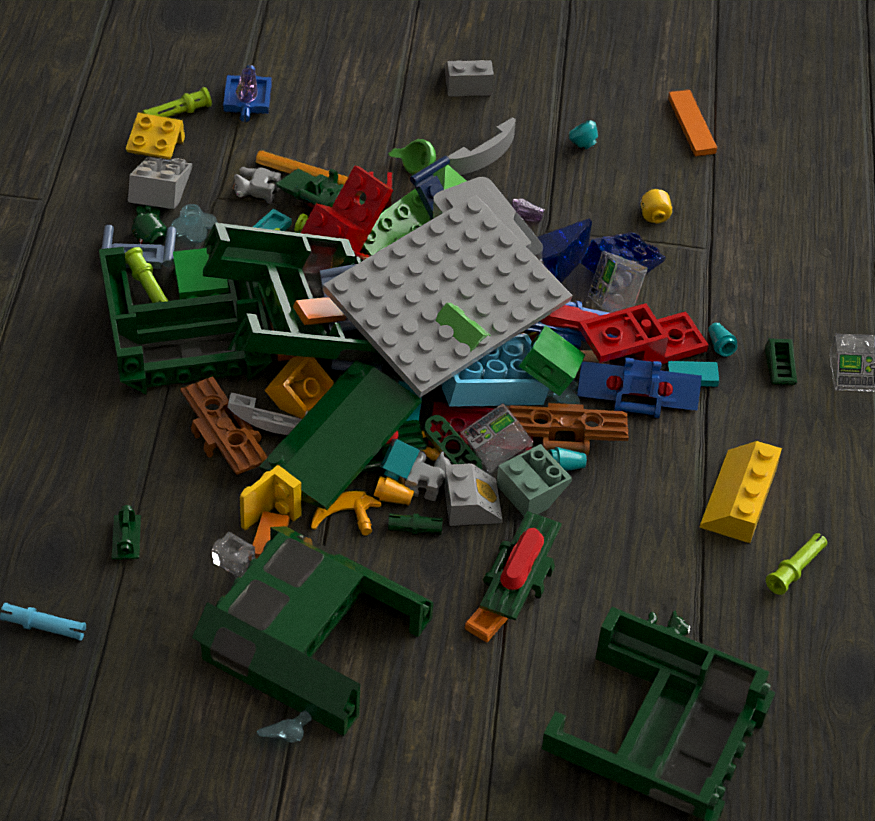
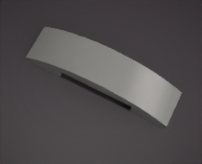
(468, 161)
(270, 421)

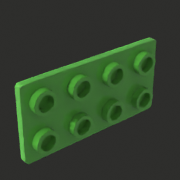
(397, 222)

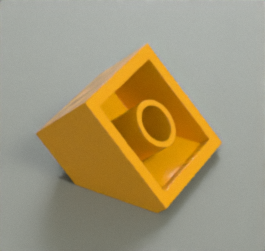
(299, 386)

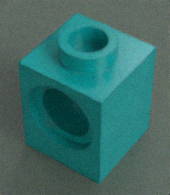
(399, 459)

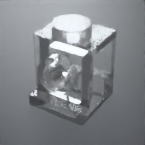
(233, 554)

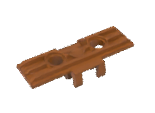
(571, 417)
(237, 445)

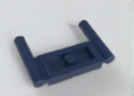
(429, 185)

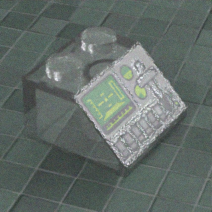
(616, 282)
(853, 362)
(497, 438)

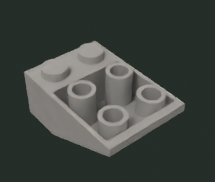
(159, 182)

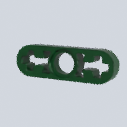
(435, 436)

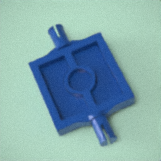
(258, 105)

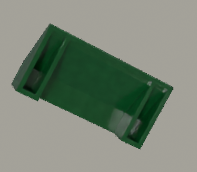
(343, 433)

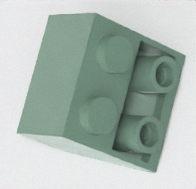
(532, 480)

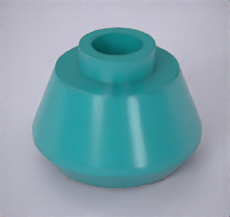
(584, 134)

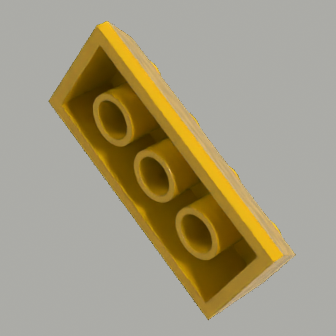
(741, 490)

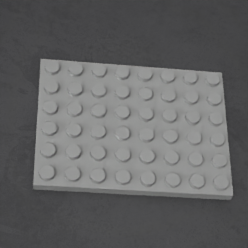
(453, 259)

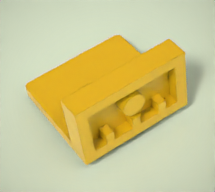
(155, 136)
(273, 489)

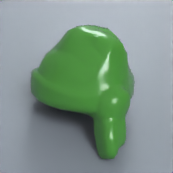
(415, 155)

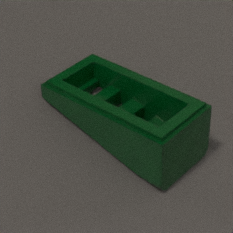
(786, 346)

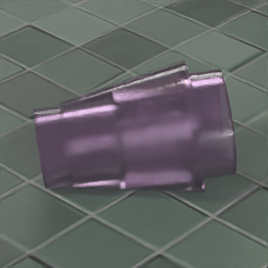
(247, 86)
(527, 210)

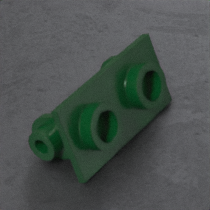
(126, 534)

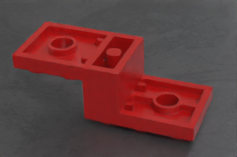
(347, 216)
(642, 335)

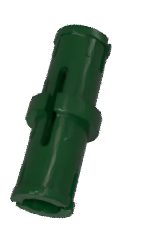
(415, 524)

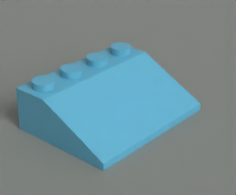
(497, 379)

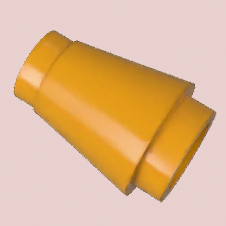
(393, 491)

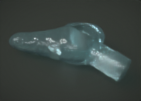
(288, 730)

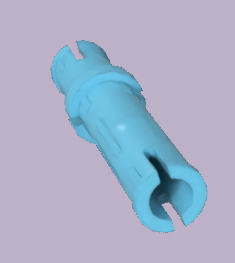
(30, 618)

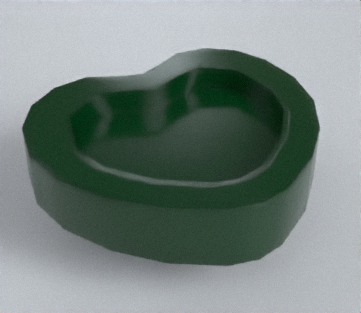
(148, 209)

